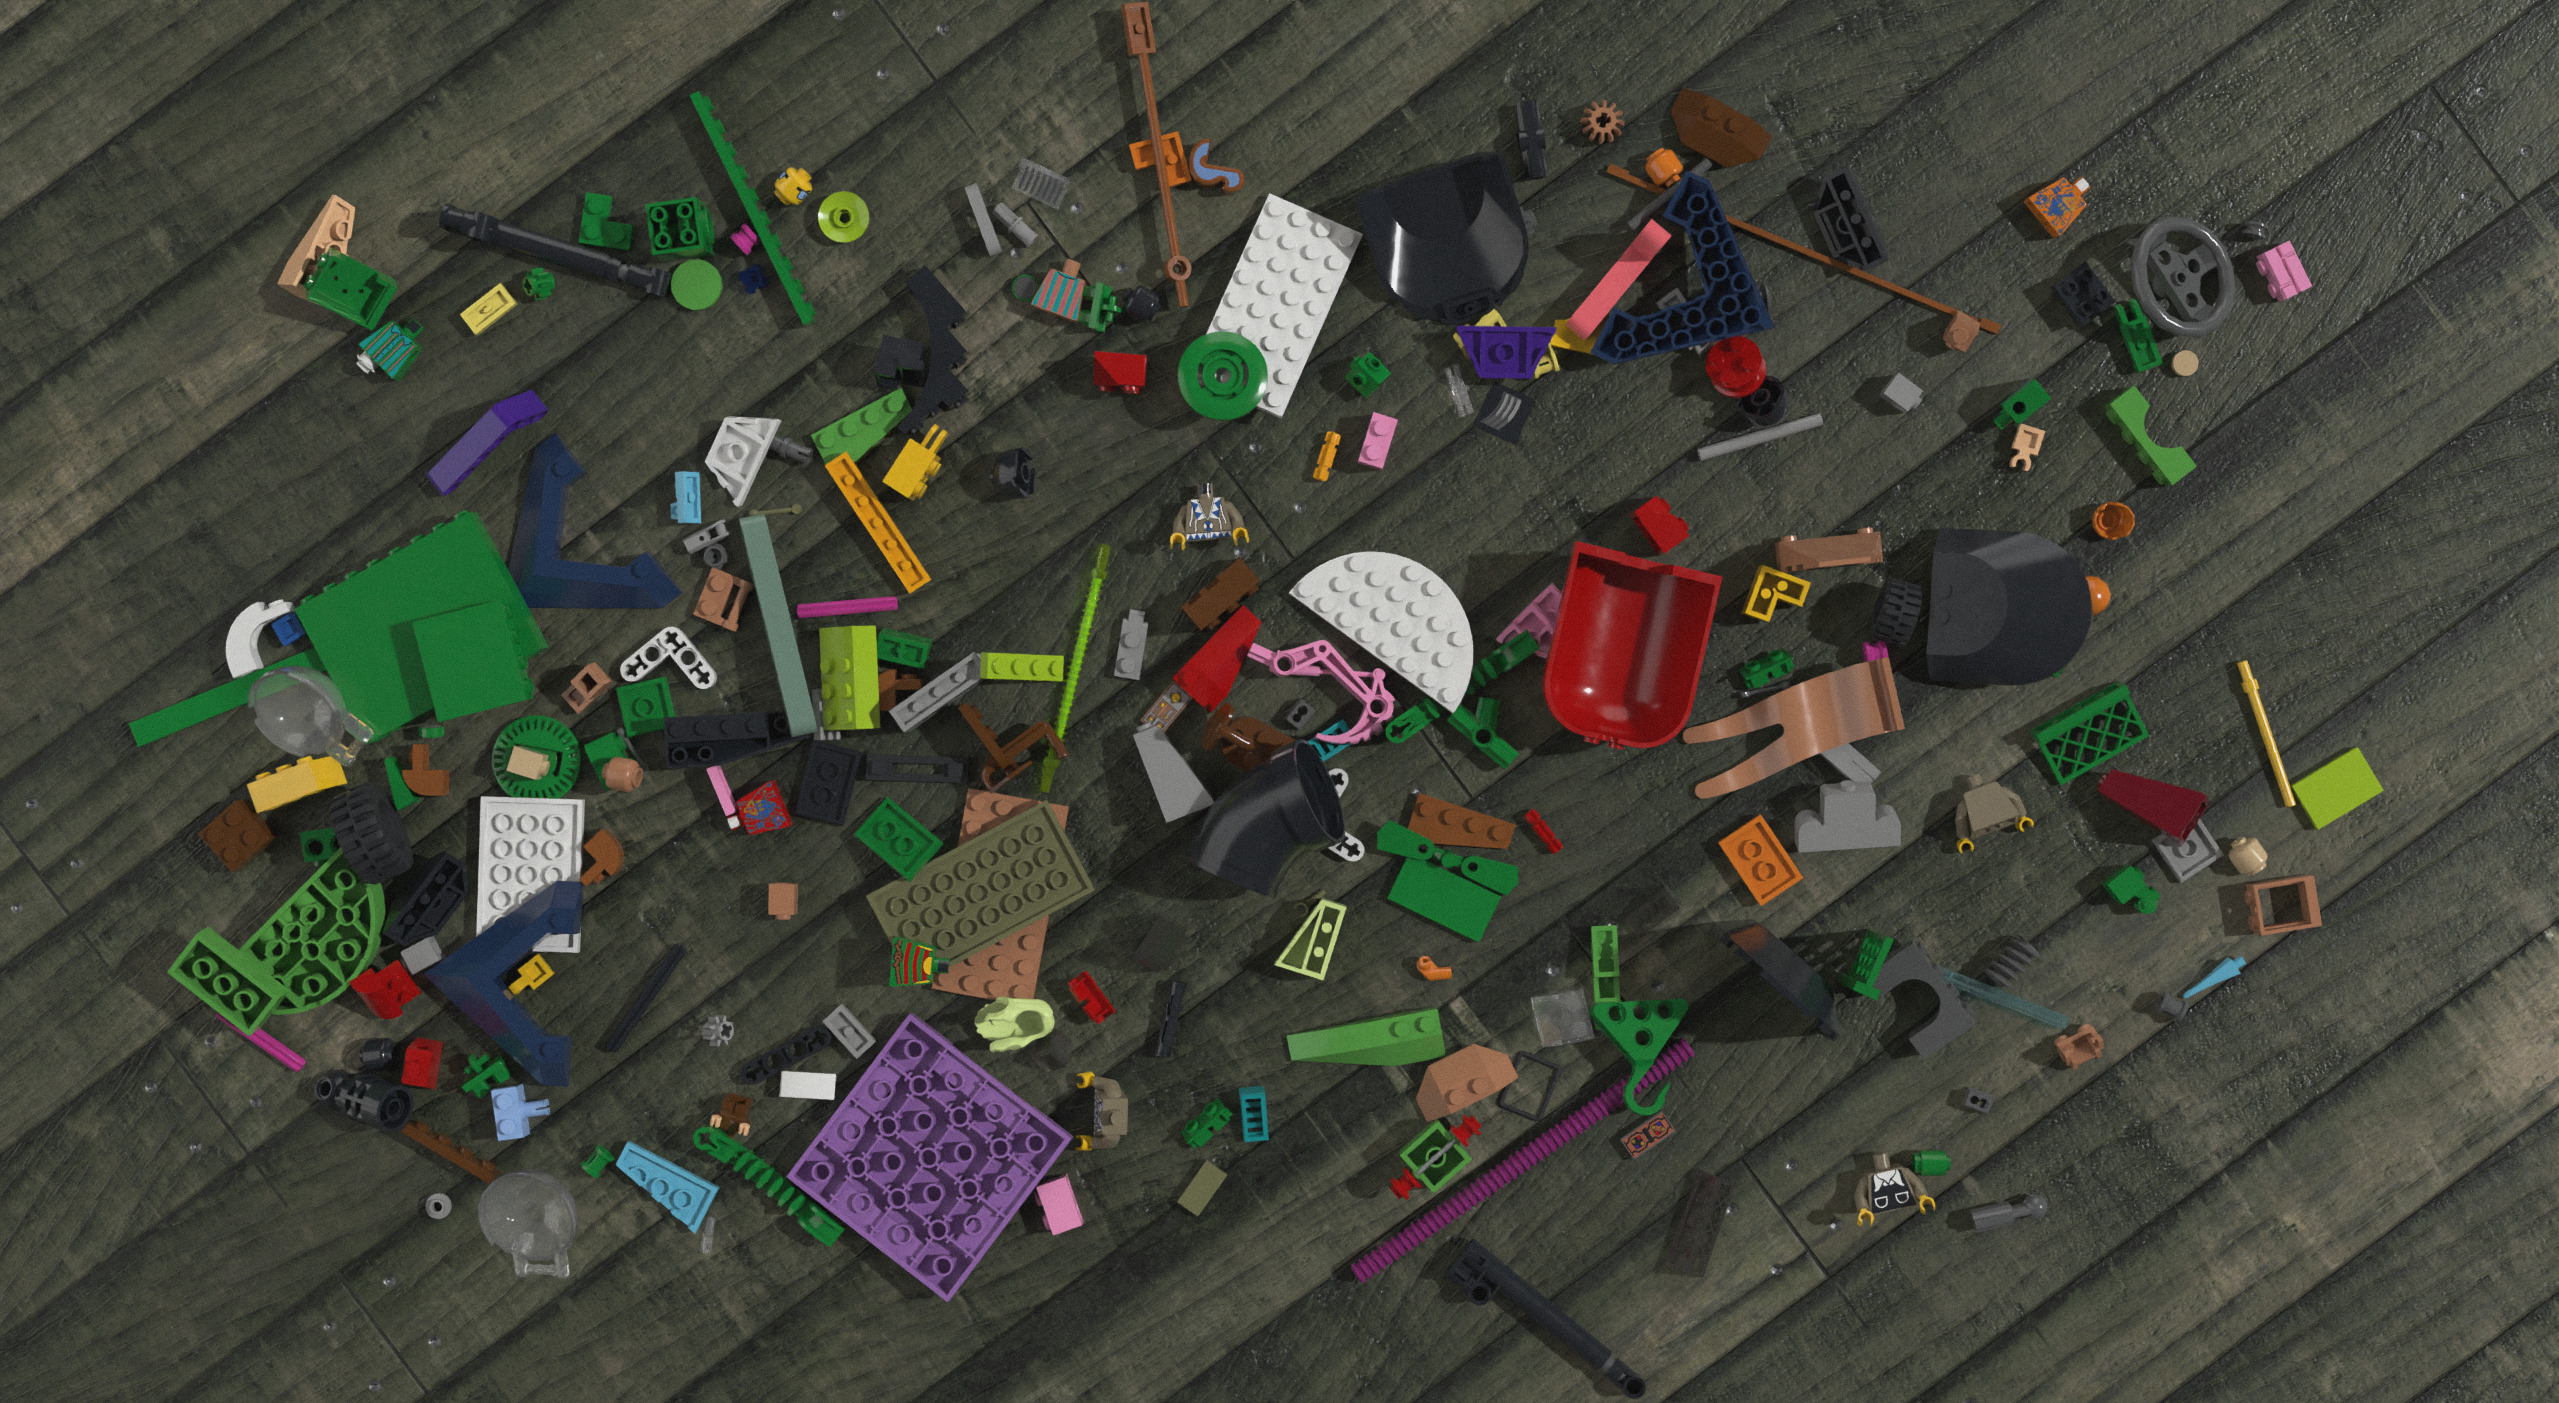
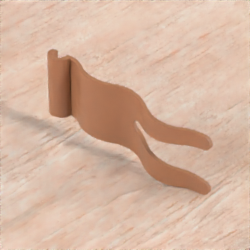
(1814, 717)

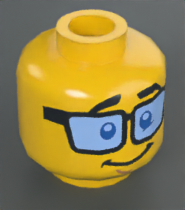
(793, 186)

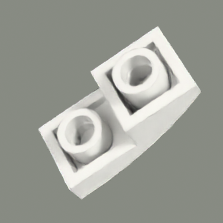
(807, 1085)

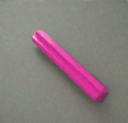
(847, 607)
(271, 1046)

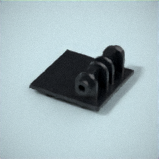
(2082, 294)

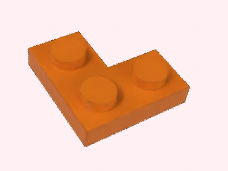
(1174, 155)

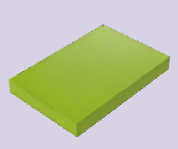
(2336, 788)

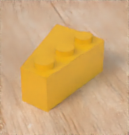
(295, 782)

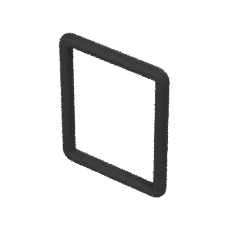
(1549, 1092)

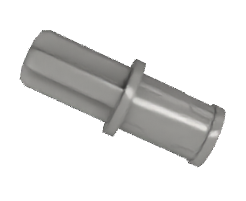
(1015, 224)

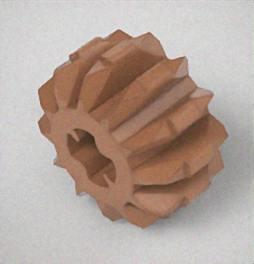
(1610, 127)

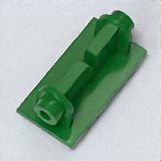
(1776, 662)
(1214, 1115)

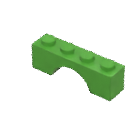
(2129, 413)

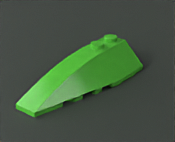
(1374, 1041)

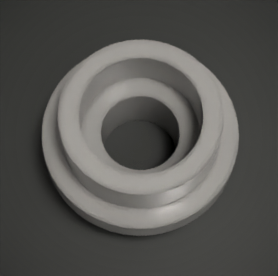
(445, 1202)

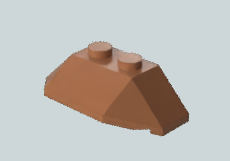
(1463, 1080)

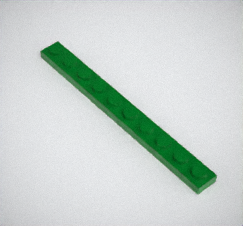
(749, 198)

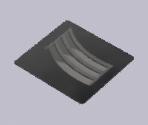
(1504, 412)

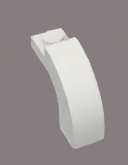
(244, 633)

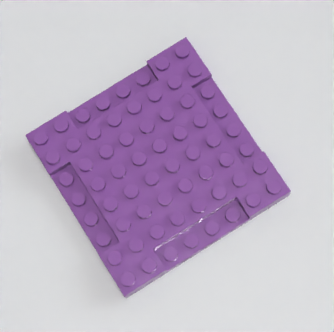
(929, 1157)

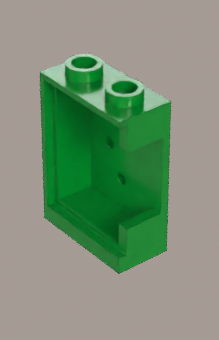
(350, 288)

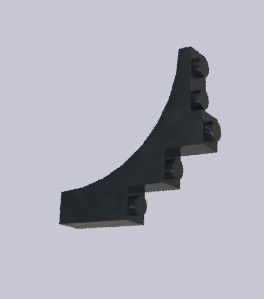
(946, 351)

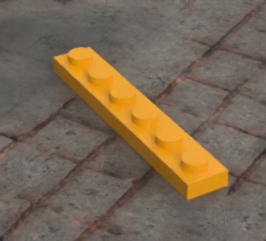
(878, 522)

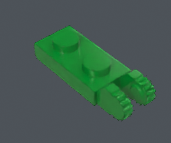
(2138, 337)

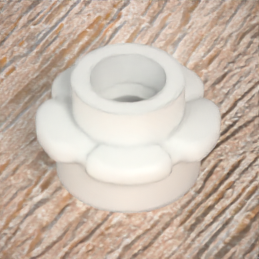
(366, 363)

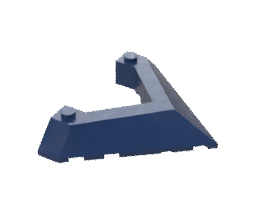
(1731, 298)
(570, 584)
(475, 985)

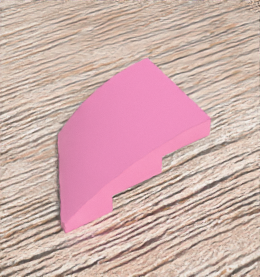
(1538, 618)

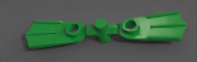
(1405, 842)

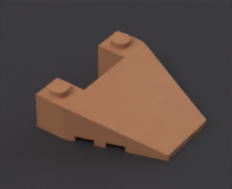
(1833, 551)

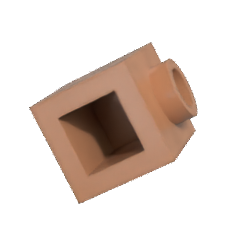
(1961, 332)
(783, 900)

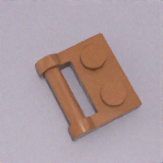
(716, 595)

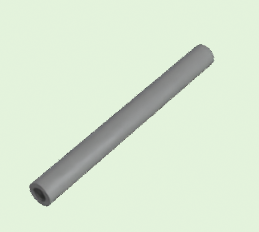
(1760, 436)

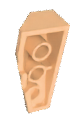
(329, 230)

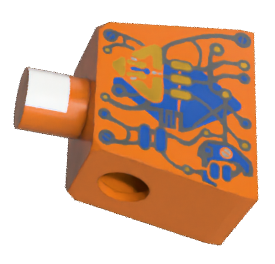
(2058, 204)

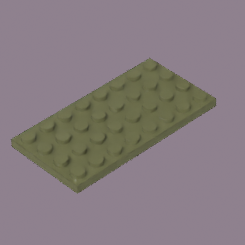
(986, 887)

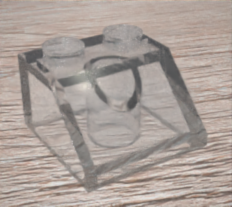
(1562, 1017)

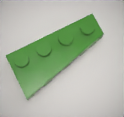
(863, 428)

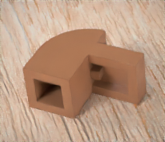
(587, 687)

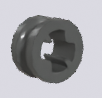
(2255, 230)

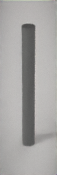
(1665, 197)

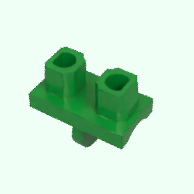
(1102, 307)
(476, 1080)

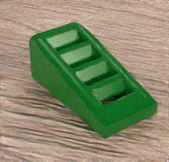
(402, 794)

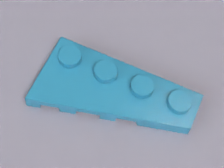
(673, 1186)

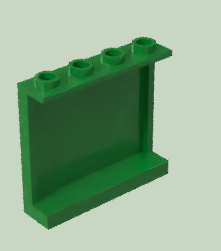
(473, 660)

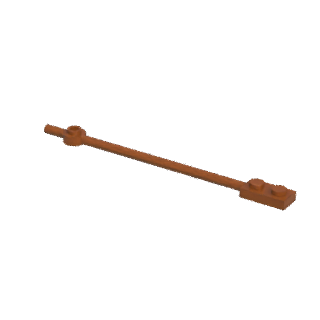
(1141, 44)

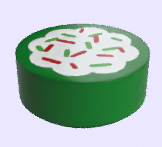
(431, 731)

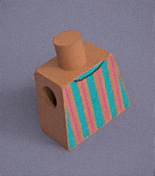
(1061, 292)

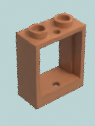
(2308, 901)

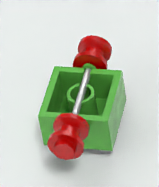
(1435, 1156)

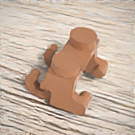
(2080, 1047)

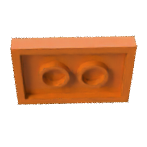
(1760, 860)

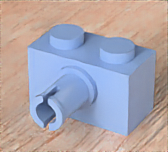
(513, 1111)

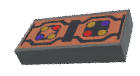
(1647, 1134)

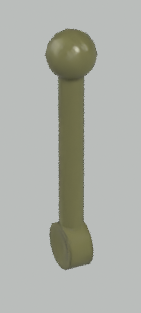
(796, 509)

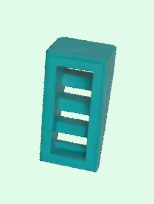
(1343, 726)
(1253, 1093)

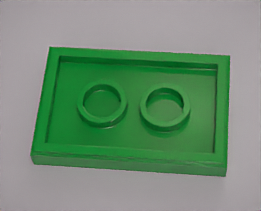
(898, 839)

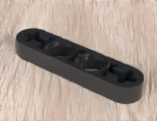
(787, 1056)

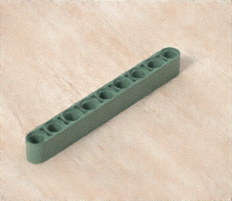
(778, 625)

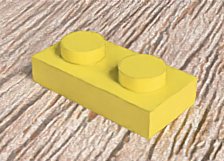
(488, 309)

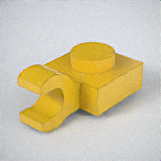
(533, 973)

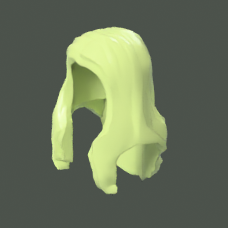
(1014, 1022)

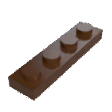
(460, 1155)

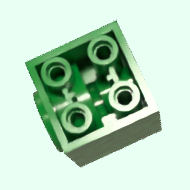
(680, 229)

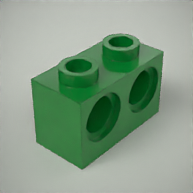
(326, 837)

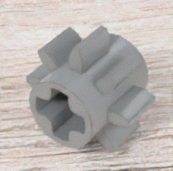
(718, 1030)

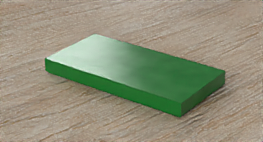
(1444, 897)

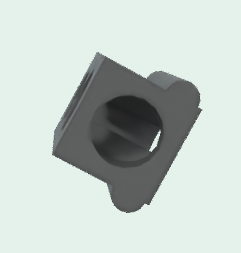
(1294, 710)
(1979, 1095)

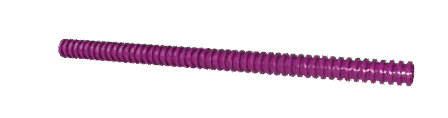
(1516, 1165)

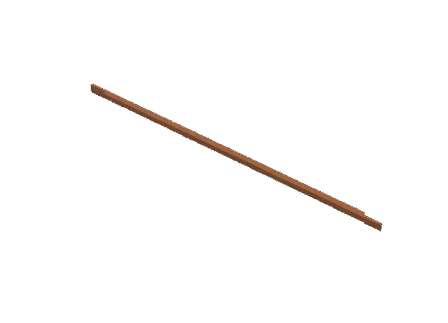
(1984, 323)

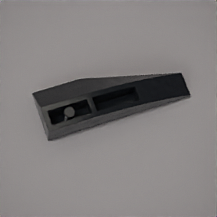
(724, 737)

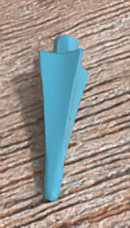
(2223, 971)

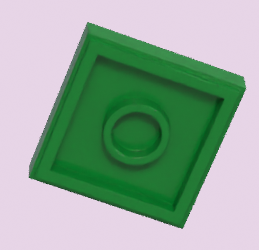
(645, 706)

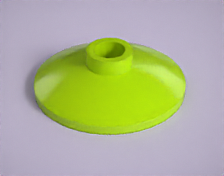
(832, 210)

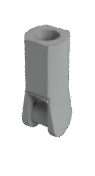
(703, 538)

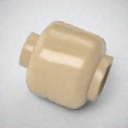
(2248, 855)

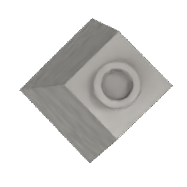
(1172, 778)

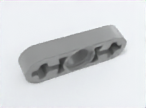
(983, 219)

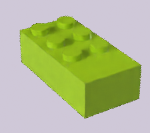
(849, 677)

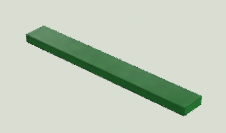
(211, 702)

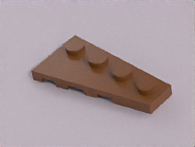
(1457, 825)

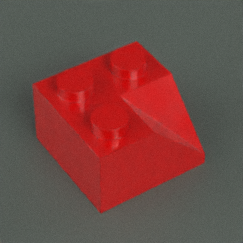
(1120, 371)
(1660, 526)

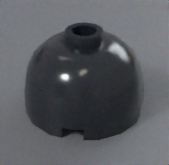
(1765, 405)
(1013, 474)

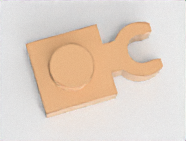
(2027, 443)

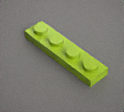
(1021, 666)

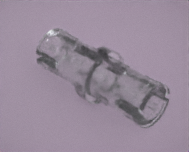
(1458, 390)

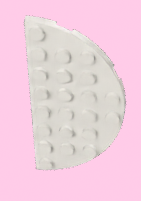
(1398, 616)

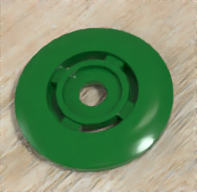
(1218, 399)
(544, 736)

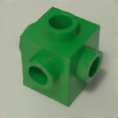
(1367, 374)

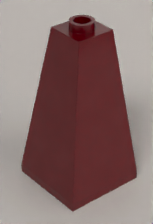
(2158, 804)

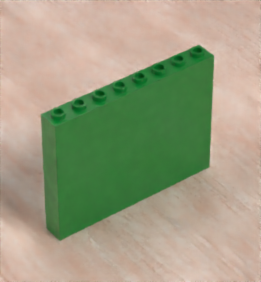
(367, 620)

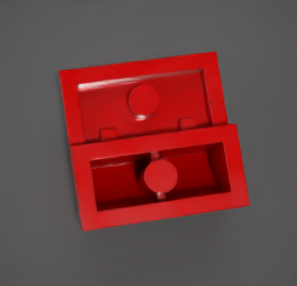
(386, 990)

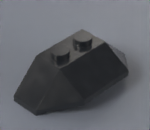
(1849, 222)
(427, 899)

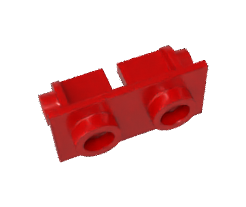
(1085, 988)

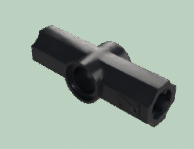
(1531, 140)

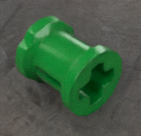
(597, 1161)

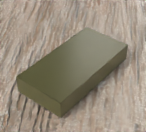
(1202, 1187)

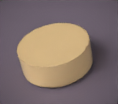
(2184, 363)

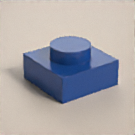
(289, 629)

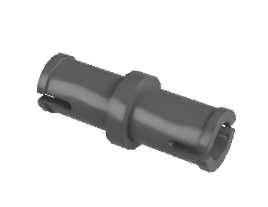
(787, 447)

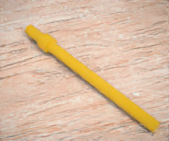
(2250, 687)

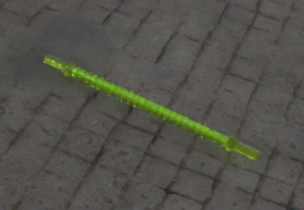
(1098, 574)

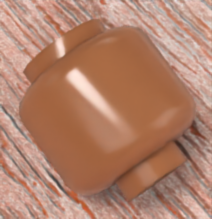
(622, 774)

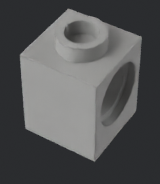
(1902, 393)
(421, 955)

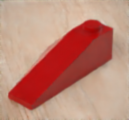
(1215, 666)

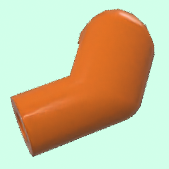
(1431, 971)

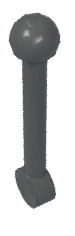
(1785, 685)
(621, 731)

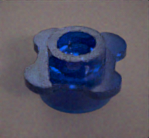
(754, 271)

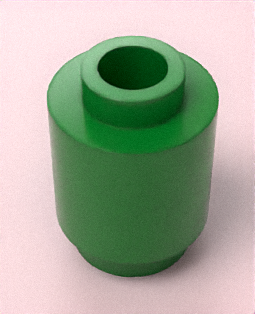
(1931, 1163)

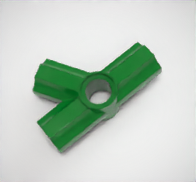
(1486, 720)

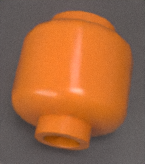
(1663, 167)

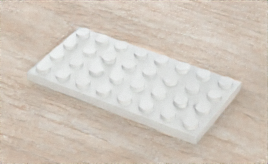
(1284, 292)

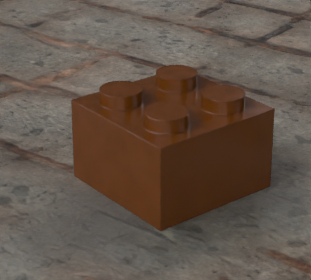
(238, 835)

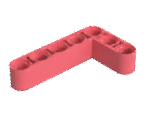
(1618, 279)

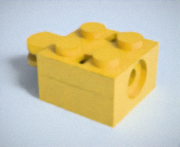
(916, 465)

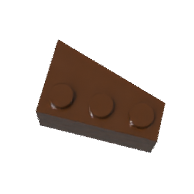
(1221, 595)

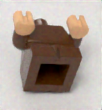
(733, 1115)

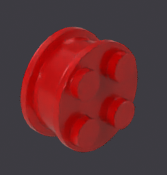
(1736, 367)

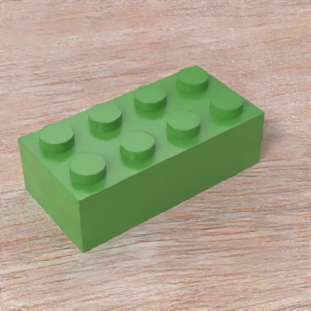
(228, 981)

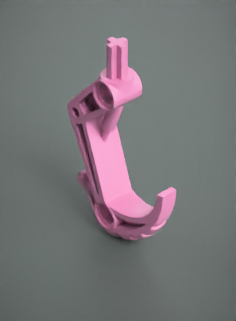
(1324, 654)

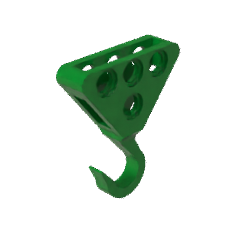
(1656, 1033)

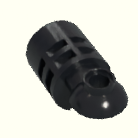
(366, 1099)

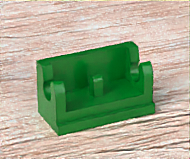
(903, 648)

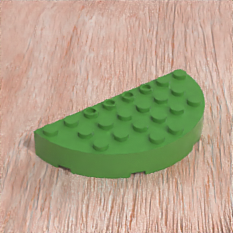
(321, 936)

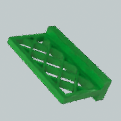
(2084, 712)
(1867, 965)

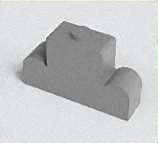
(1847, 820)

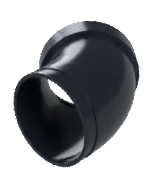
(1270, 820)

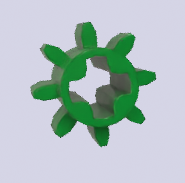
(538, 283)

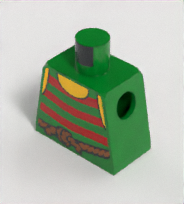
(915, 962)

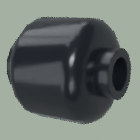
(1141, 303)
(379, 1054)

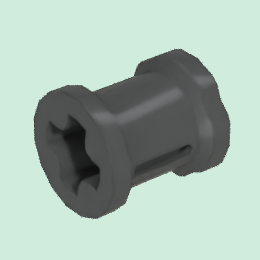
(2171, 1007)

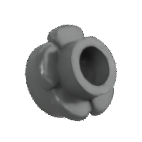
(716, 549)

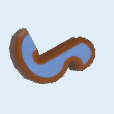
(1212, 175)

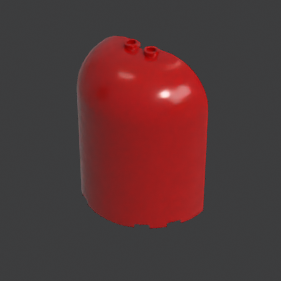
(1627, 647)

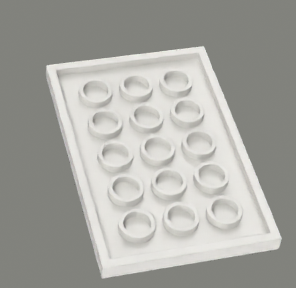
(524, 851)

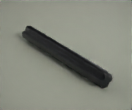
(645, 998)

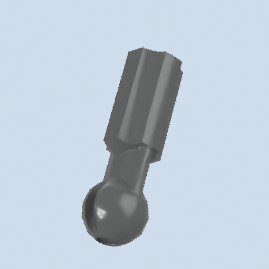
(2004, 1214)

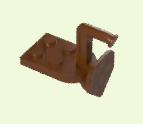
(1247, 748)
(1004, 756)

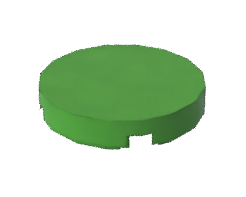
(696, 285)

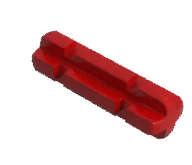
(1543, 831)

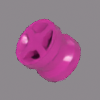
(745, 239)
(1874, 651)

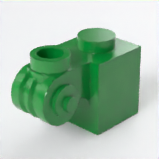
(2128, 883)

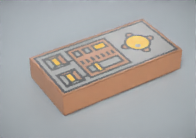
(1167, 707)

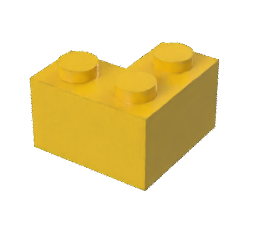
(1769, 587)

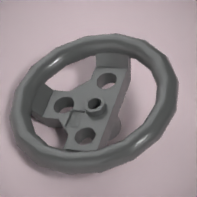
(2177, 282)

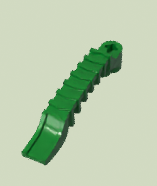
(1486, 670)
(810, 1213)

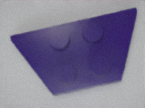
(1505, 349)

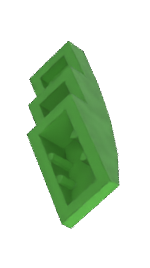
(1605, 967)

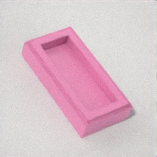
(722, 790)

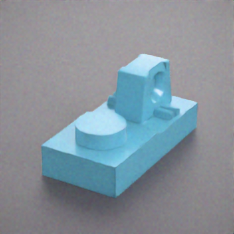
(688, 503)

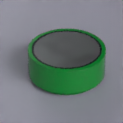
(1025, 288)

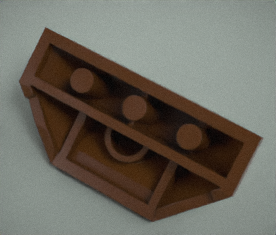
(1717, 130)

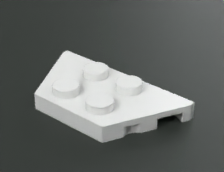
(740, 452)

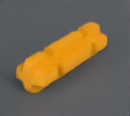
(1326, 456)

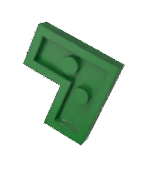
(597, 228)

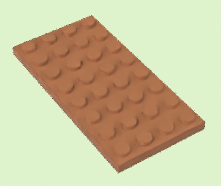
(1014, 962)

